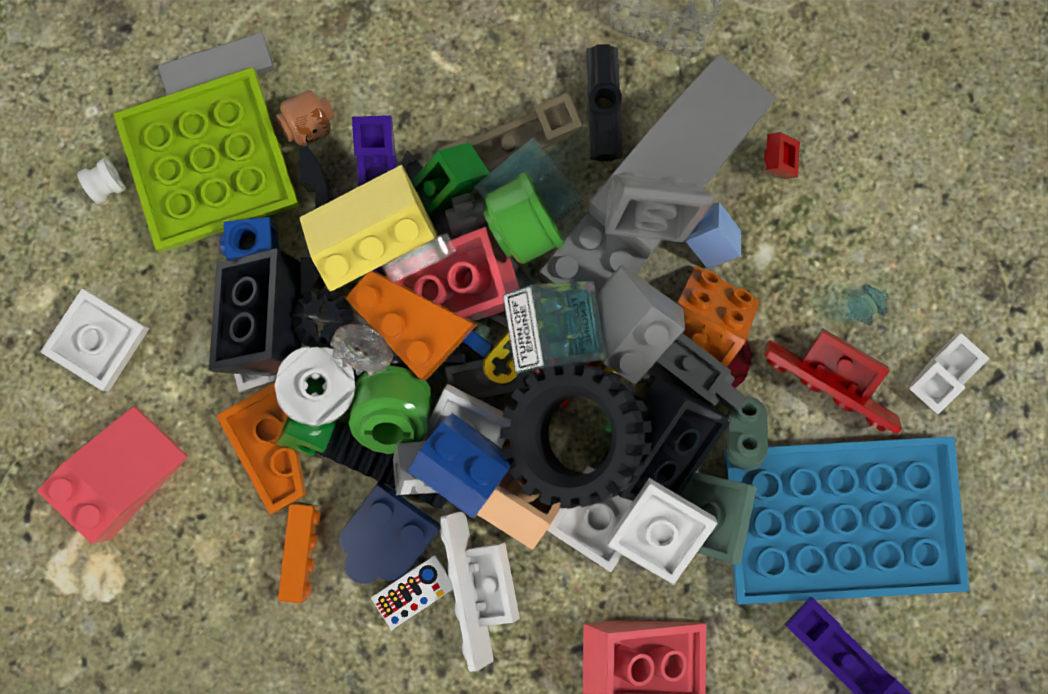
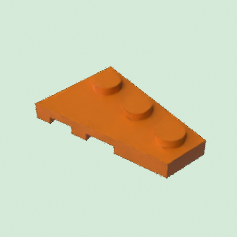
(410, 324)
(253, 432)

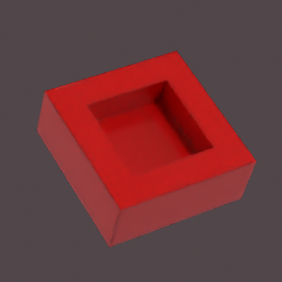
(782, 155)

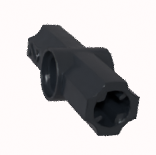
(603, 82)

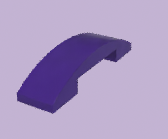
(374, 148)
(840, 652)

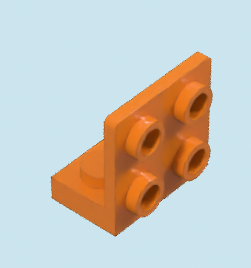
(716, 314)

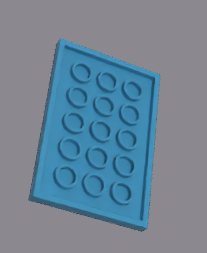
(852, 522)

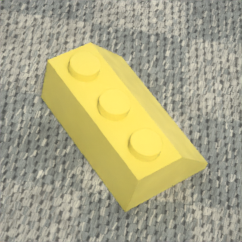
(366, 228)

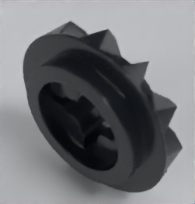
(336, 307)

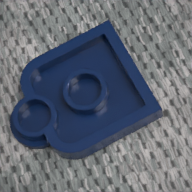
(385, 536)

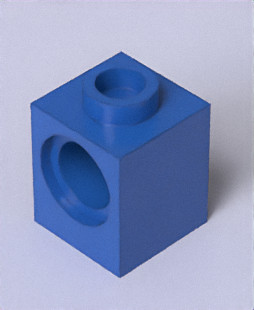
(236, 231)

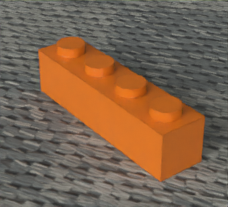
(297, 554)

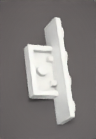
(480, 587)

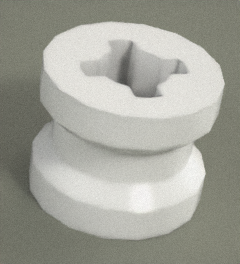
(101, 181)

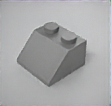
(636, 323)

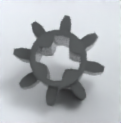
(465, 215)

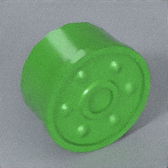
(521, 220)
(390, 409)

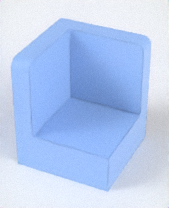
(715, 237)

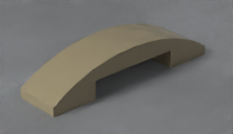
(547, 124)

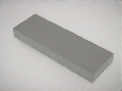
(217, 63)

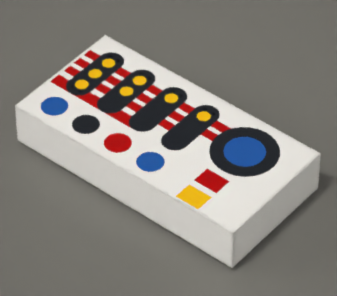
(413, 592)

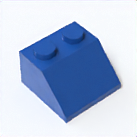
(460, 464)

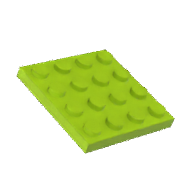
(206, 159)

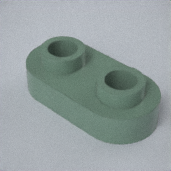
(747, 430)

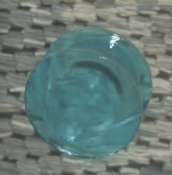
(867, 304)

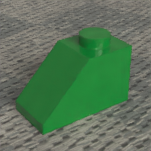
(448, 175)

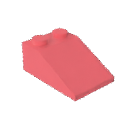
(469, 279)
(113, 476)
(644, 657)

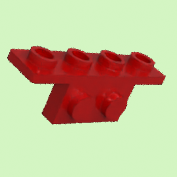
(840, 372)

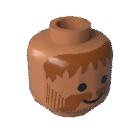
(305, 118)

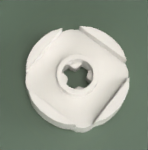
(291, 386)

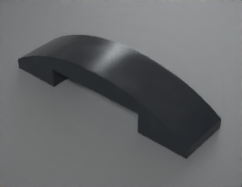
(313, 180)

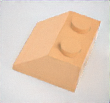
(517, 511)

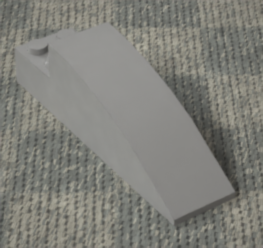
(687, 143)

